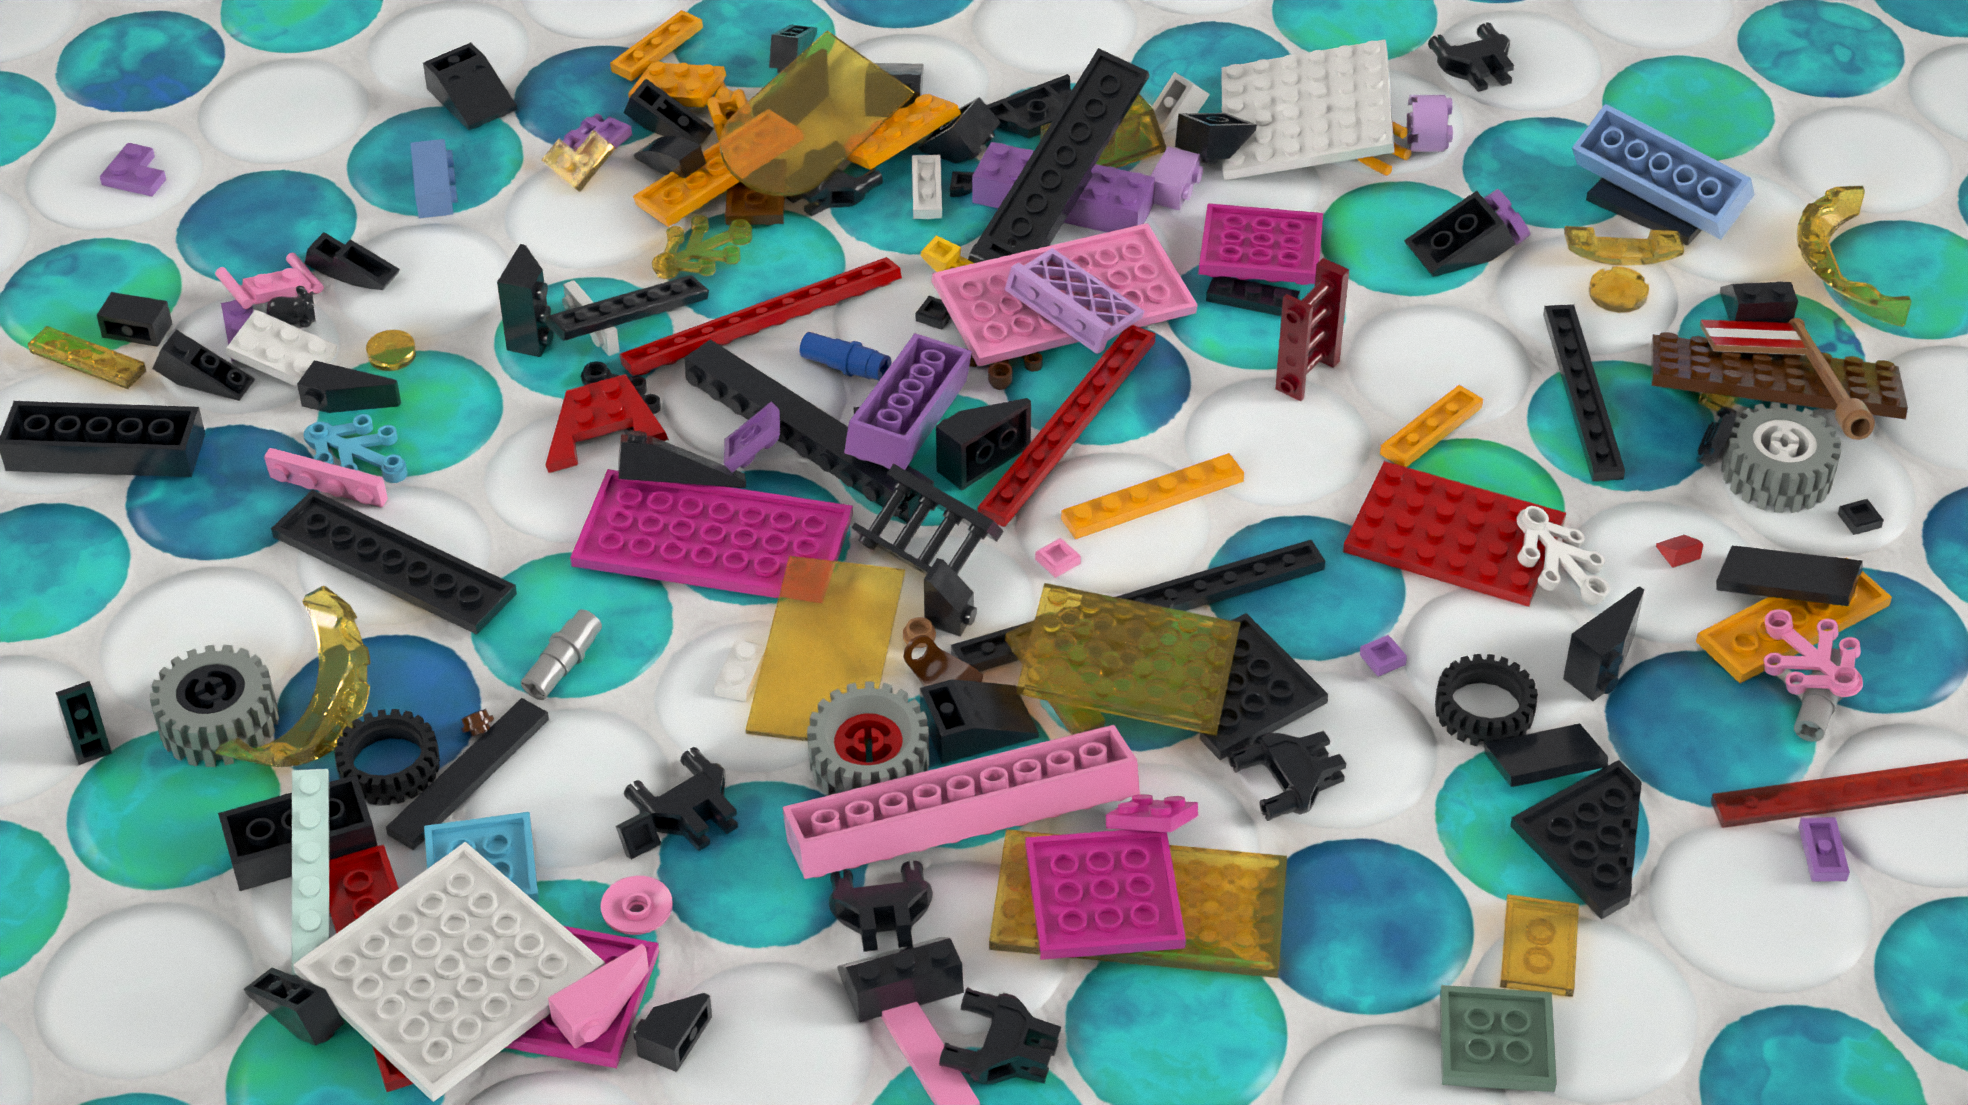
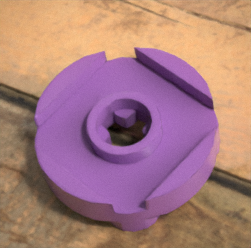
(1513, 221)

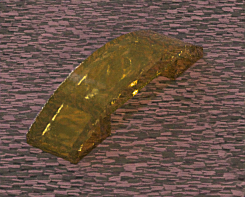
(1624, 251)

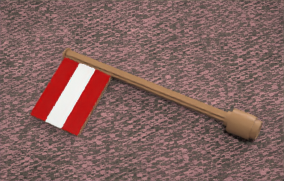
(1791, 339)

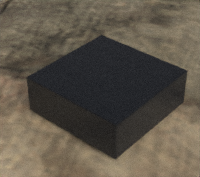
(933, 313)
(1860, 516)
(638, 835)

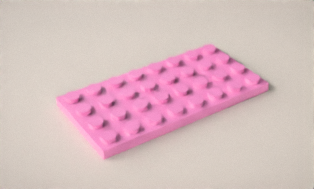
(1003, 327)

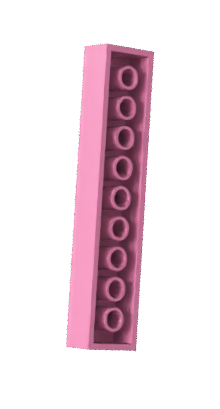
(960, 801)

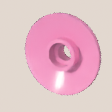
(636, 894)

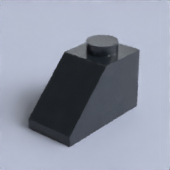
(948, 600)
(672, 1030)

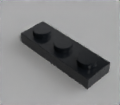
(1248, 295)

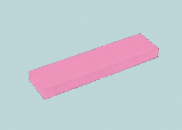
(923, 1051)

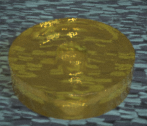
(391, 350)

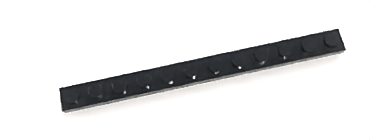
(1185, 592)

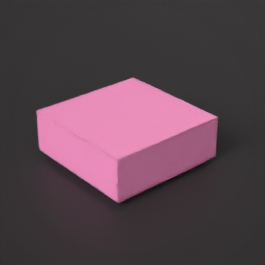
(1057, 557)

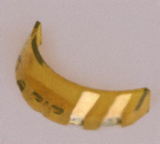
(1813, 234)
(338, 694)

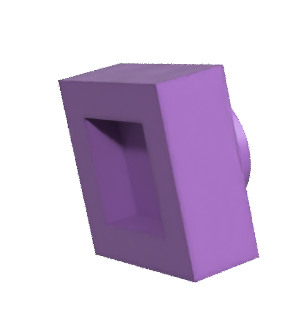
(1383, 655)

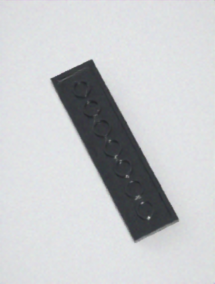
(394, 561)

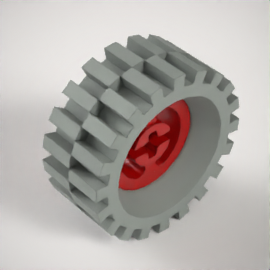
(840, 732)

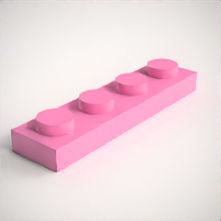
(326, 477)

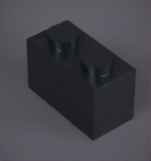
(134, 319)

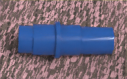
(845, 356)

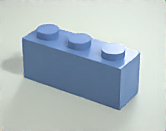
(433, 178)

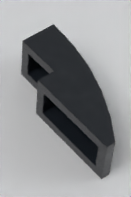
(672, 155)
(349, 263)

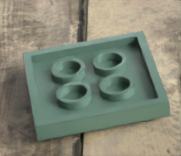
(1497, 1038)

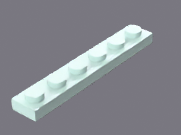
(309, 861)

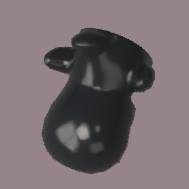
(293, 309)

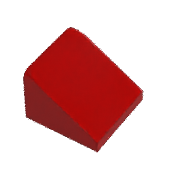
(1680, 550)

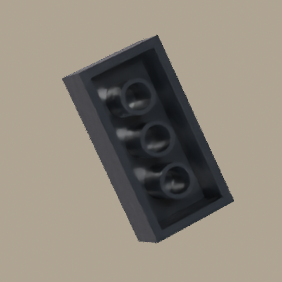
(261, 833)

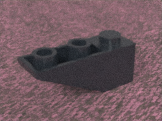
(200, 369)

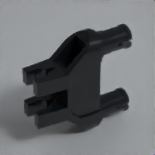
(1476, 59)
(838, 191)
(1298, 767)
(689, 804)
(881, 906)
(1014, 1044)

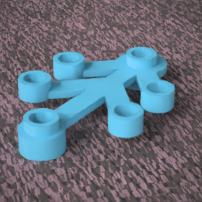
(323, 435)

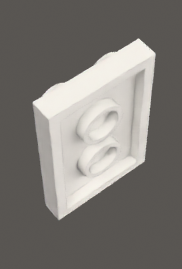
(278, 347)

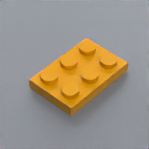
(684, 82)

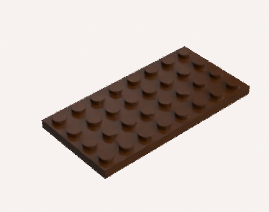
(1773, 377)

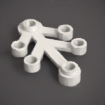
(1535, 525)

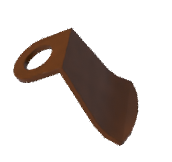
(938, 665)

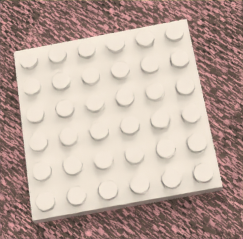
(1310, 108)
(448, 969)

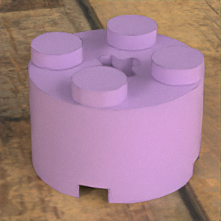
(1429, 123)

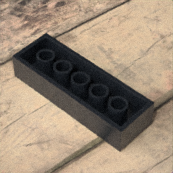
(102, 438)

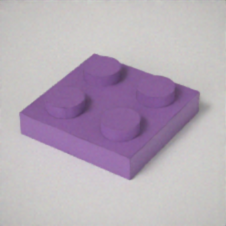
(755, 434)

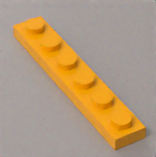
(1152, 496)

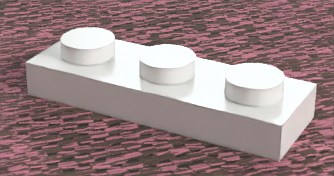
(926, 186)
(605, 338)

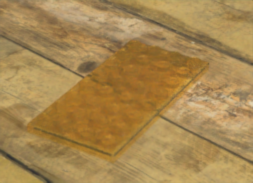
(1226, 904)

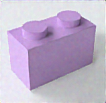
(1175, 177)

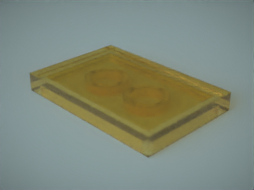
(1539, 945)

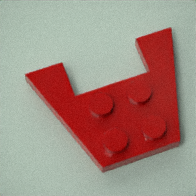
(597, 411)

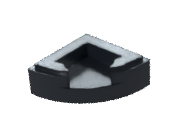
(961, 183)

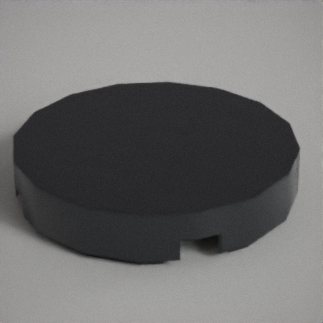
(1716, 436)

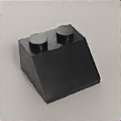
(963, 134)
(1212, 134)
(1760, 301)

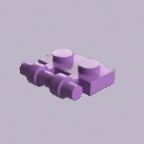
(610, 129)

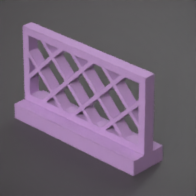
(1068, 310)

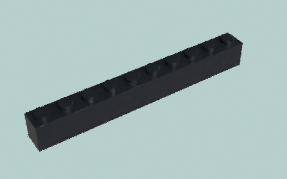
(802, 424)

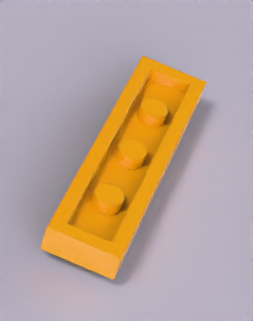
(656, 45)
(1431, 426)

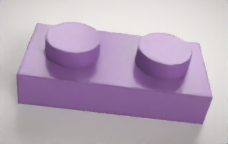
(1823, 849)

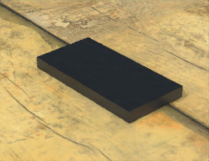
(1638, 210)
(1789, 575)

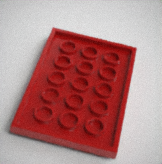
(1447, 533)

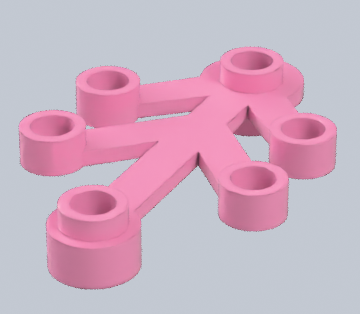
(1840, 680)

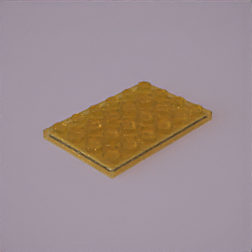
(1129, 659)

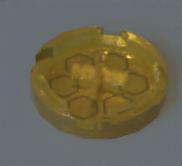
(1618, 289)

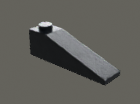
(658, 461)

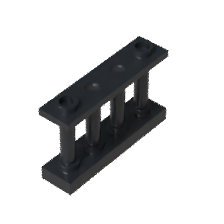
(929, 499)

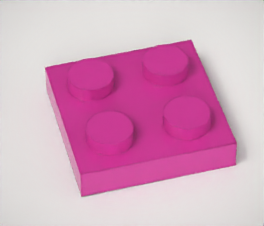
(1152, 815)

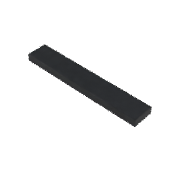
(627, 307)
(467, 773)

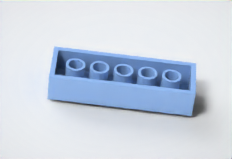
(1663, 171)

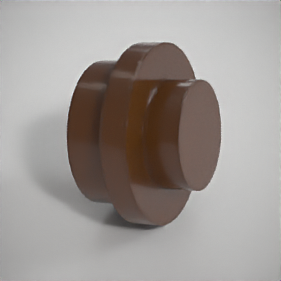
(477, 722)

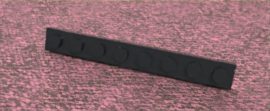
(1583, 393)

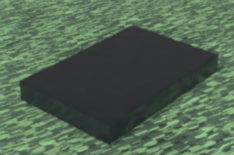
(1546, 755)

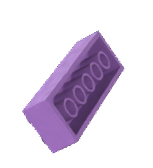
(1108, 203)
(907, 402)

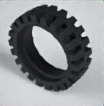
(1487, 672)
(382, 728)

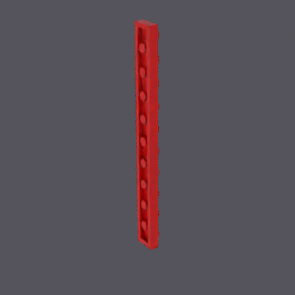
(761, 315)
(1066, 425)

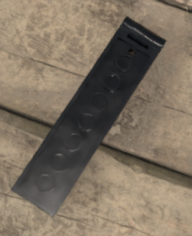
(1063, 159)

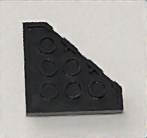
(1262, 691)
(1589, 835)

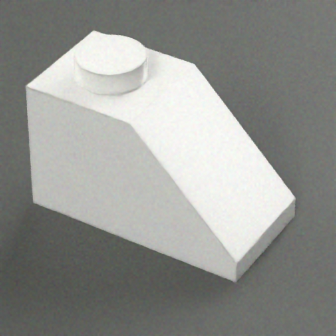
(1177, 97)

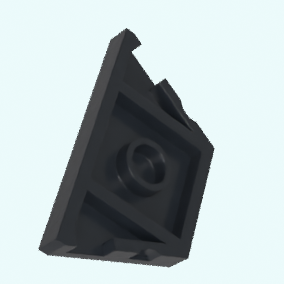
(1032, 108)

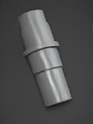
(561, 654)
(1817, 708)

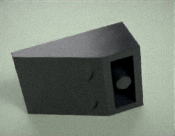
(468, 86)
(974, 717)

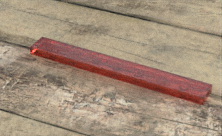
(1841, 793)

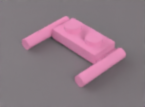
(271, 285)

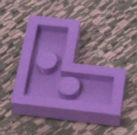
(131, 173)

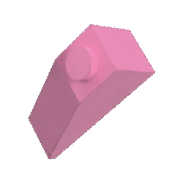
(594, 1001)

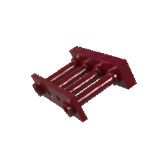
(1312, 328)

